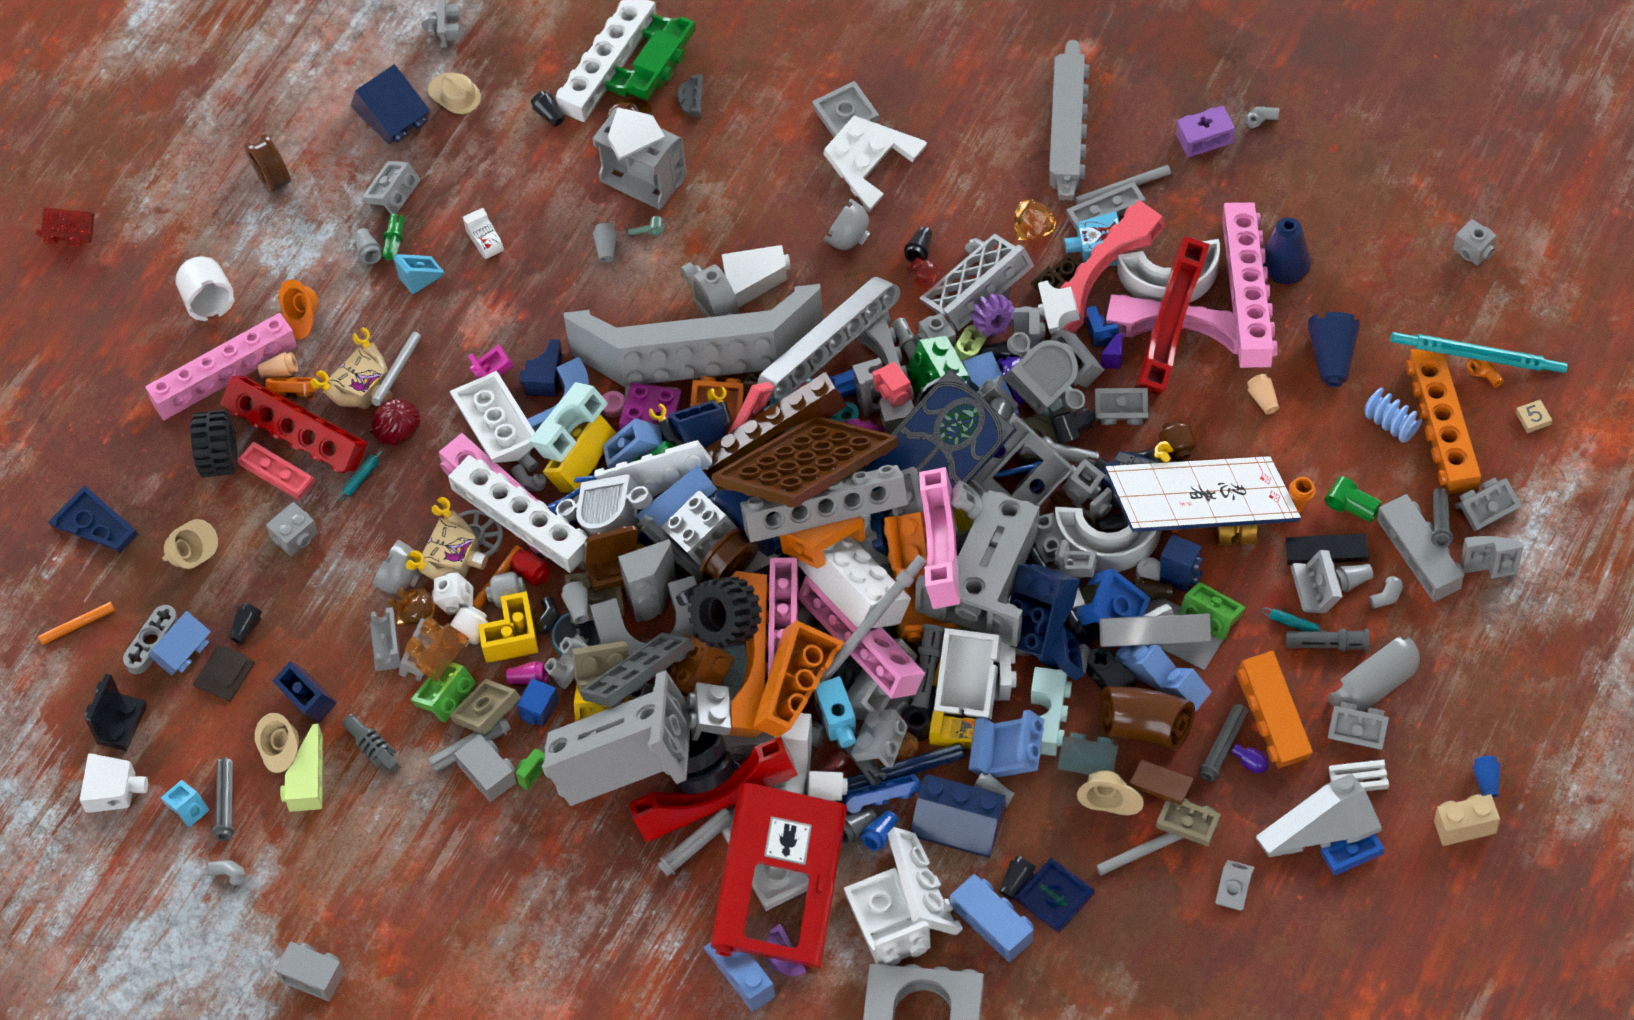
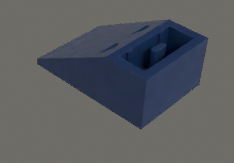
(1046, 603)

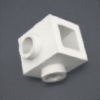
(452, 593)

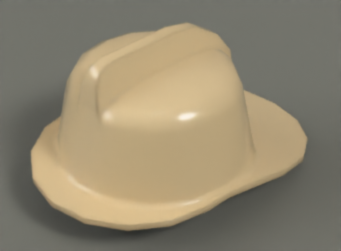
(455, 92)
(191, 544)
(276, 742)
(1109, 793)

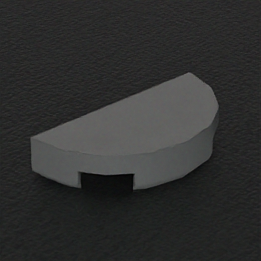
(690, 96)

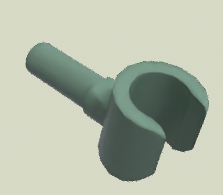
(654, 228)

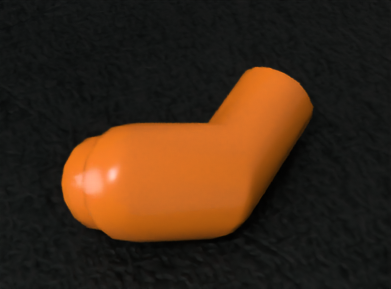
(1485, 370)

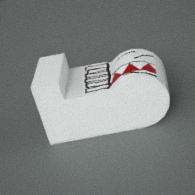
(483, 233)

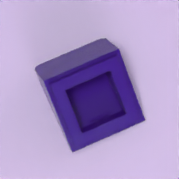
(1112, 354)

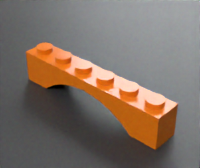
(748, 698)

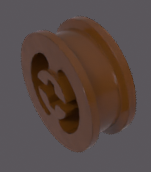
(267, 163)
(729, 555)

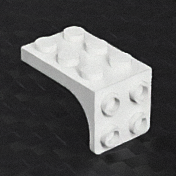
(886, 919)

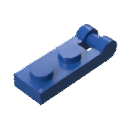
(900, 787)

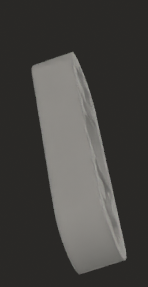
(150, 627)

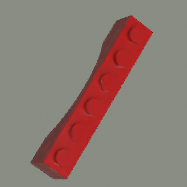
(1171, 314)
(664, 812)

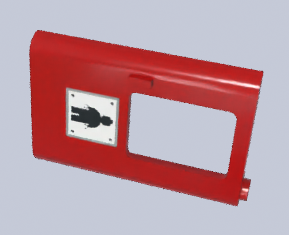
(788, 834)

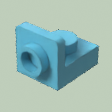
(185, 803)

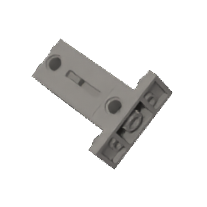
(988, 569)
(621, 745)

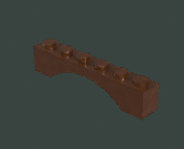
(815, 398)

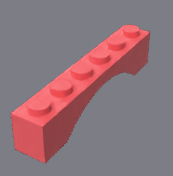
(1134, 231)

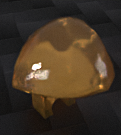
(1033, 220)
(413, 607)

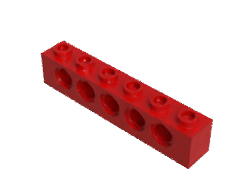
(348, 446)

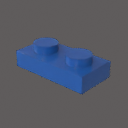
(1344, 856)

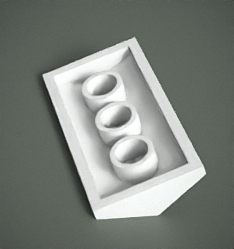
(495, 418)

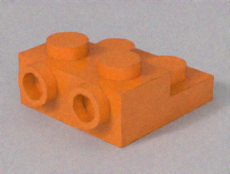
(734, 394)

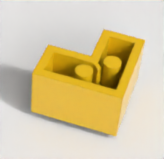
(514, 634)

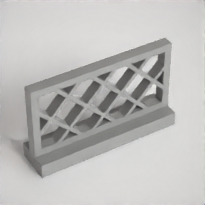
(996, 280)

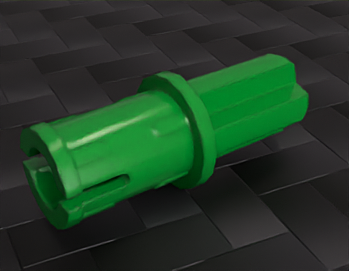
(392, 237)

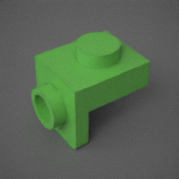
(530, 769)

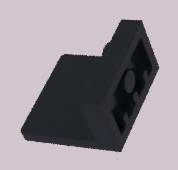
(113, 716)

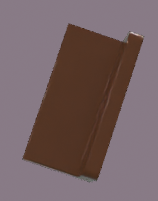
(1162, 782)

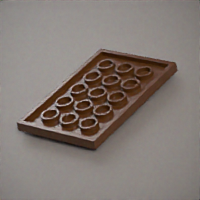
(804, 461)

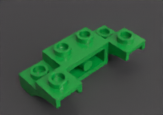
(657, 58)

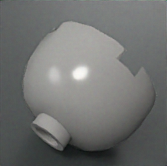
(849, 227)
(393, 571)

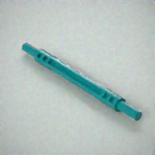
(1478, 352)

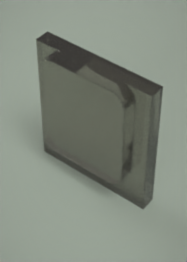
(224, 673)

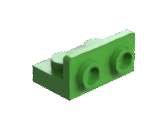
(1222, 610)
(446, 694)

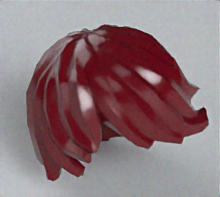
(395, 421)

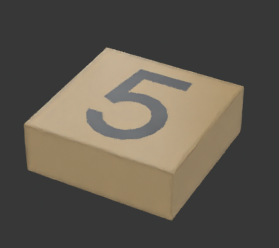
(1533, 416)

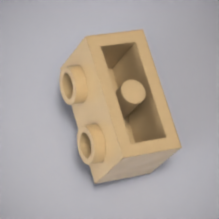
(1466, 819)

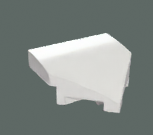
(633, 132)

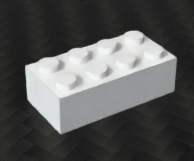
(856, 583)

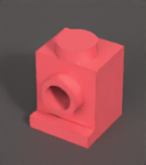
(892, 384)

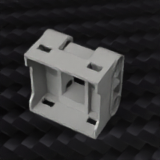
(653, 168)
(1051, 470)

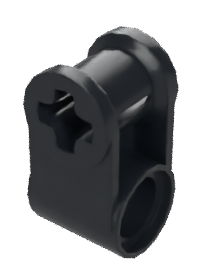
(1108, 670)

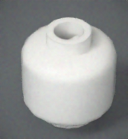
(467, 623)

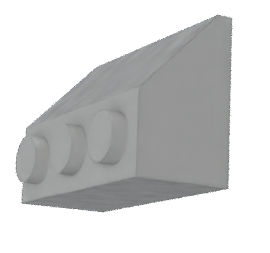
(646, 579)

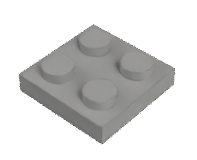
(841, 105)

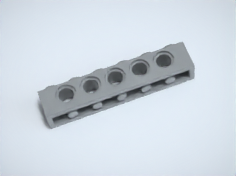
(837, 507)

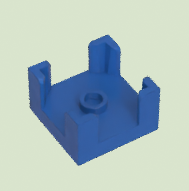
(1114, 599)

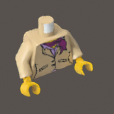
(357, 377)
(450, 547)

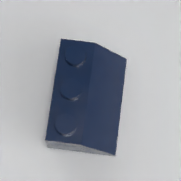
(958, 815)

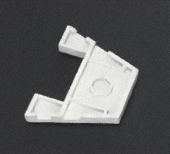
(860, 148)

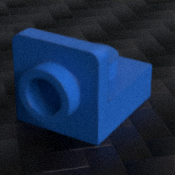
(1098, 331)

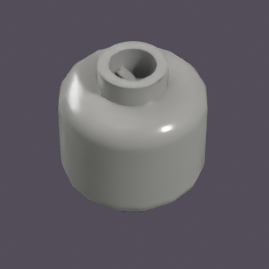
(504, 585)

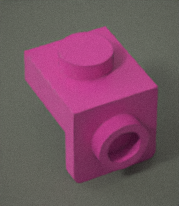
(492, 361)

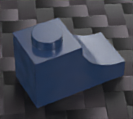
(540, 374)
(1065, 654)

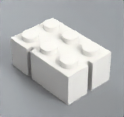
(968, 673)

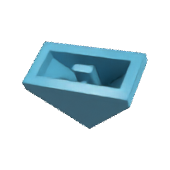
(417, 271)

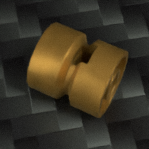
(1243, 533)

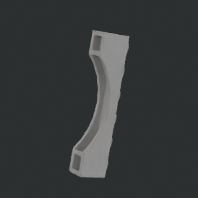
(881, 341)

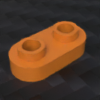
(284, 385)

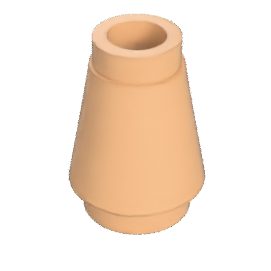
(278, 366)
(1263, 392)

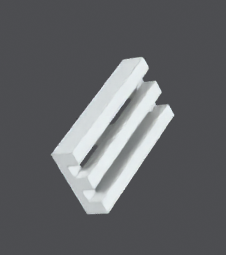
(1362, 767)

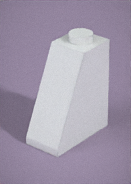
(755, 271)

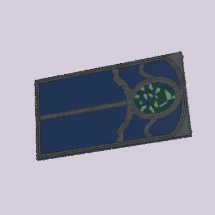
(948, 430)

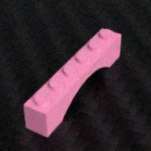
(1139, 316)
(941, 564)

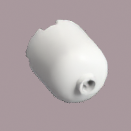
(204, 288)

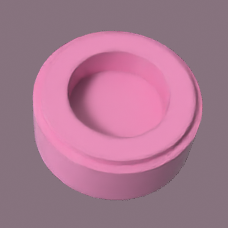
(615, 404)

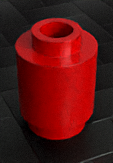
(530, 567)

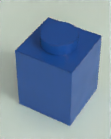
(537, 703)

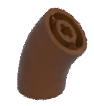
(1145, 716)

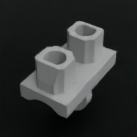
(440, 22)
(1048, 537)
(563, 669)

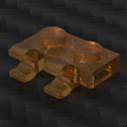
(441, 653)

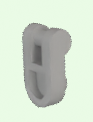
(967, 499)

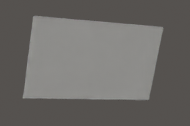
(1193, 652)

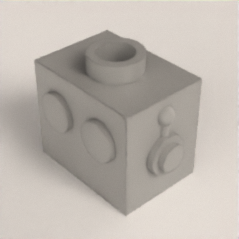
(292, 529)

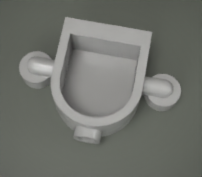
(711, 290)
(1044, 373)
(606, 504)

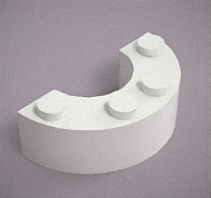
(1149, 281)
(1114, 550)
(799, 744)

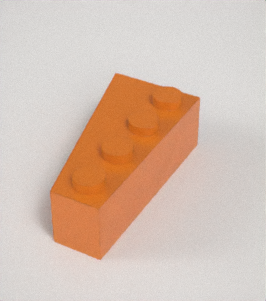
(794, 675)
(1273, 709)

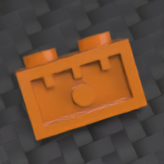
(905, 539)

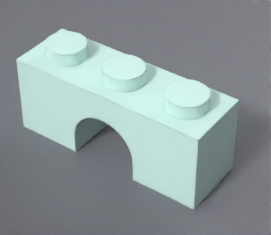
(579, 405)
(1050, 690)

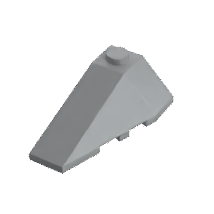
(1329, 815)

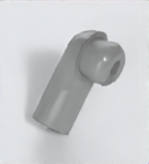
(1260, 114)
(530, 483)
(229, 868)

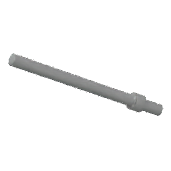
(904, 579)

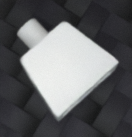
(109, 784)

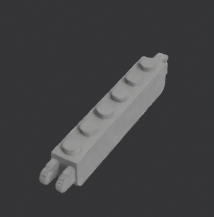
(1067, 124)

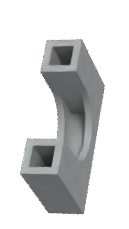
(611, 626)
(891, 983)

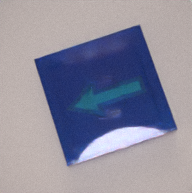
(1054, 895)

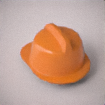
(298, 307)

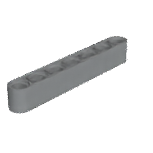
(830, 336)

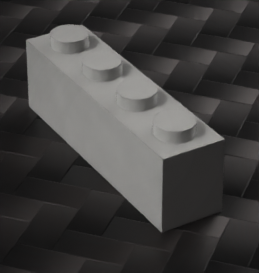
(1412, 538)

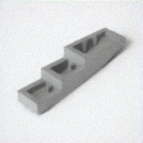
(1155, 629)

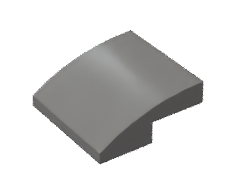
(1491, 553)

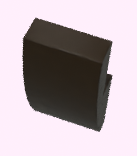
(1059, 274)

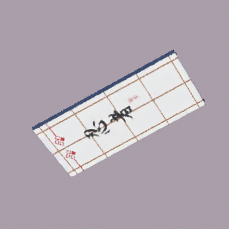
(1201, 494)

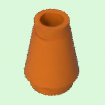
(1301, 492)

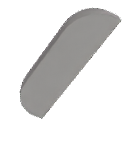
(1378, 675)

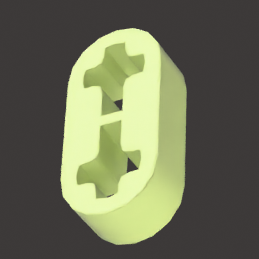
(967, 343)

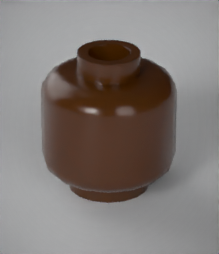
(1179, 437)

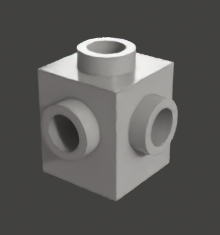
(1475, 242)
(935, 327)
(1083, 482)

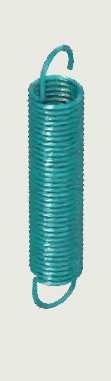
(360, 475)
(1293, 621)

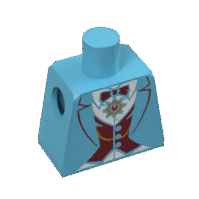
(1090, 233)
(835, 711)

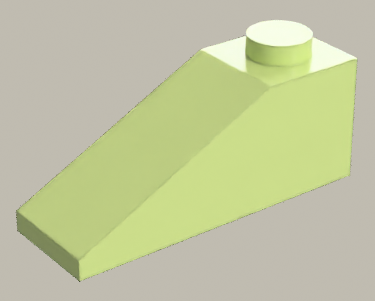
(305, 775)

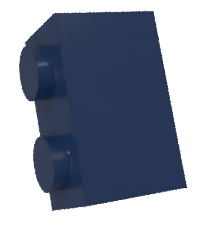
(1181, 564)
(304, 691)

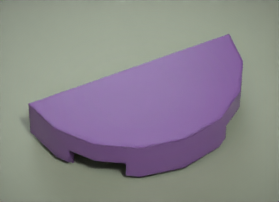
(779, 937)

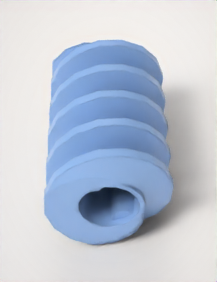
(1391, 416)

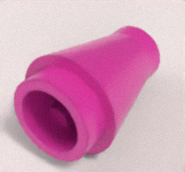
(524, 673)

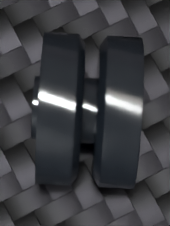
(707, 764)

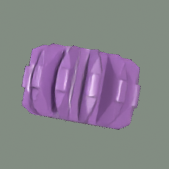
(993, 315)

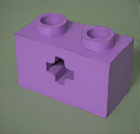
(1205, 131)

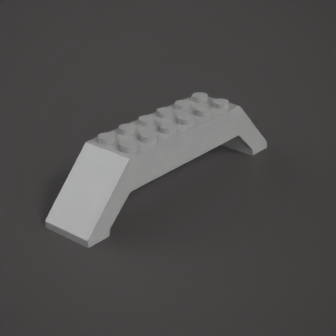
(694, 345)

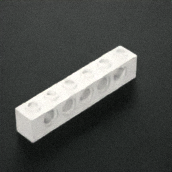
(608, 51)
(466, 482)

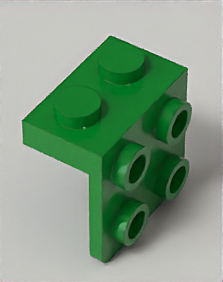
(931, 361)

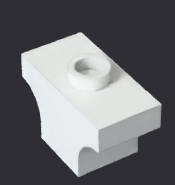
(1058, 306)

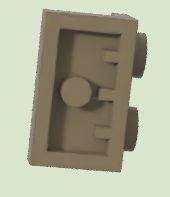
(596, 660)
(1189, 821)

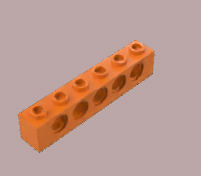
(1454, 477)

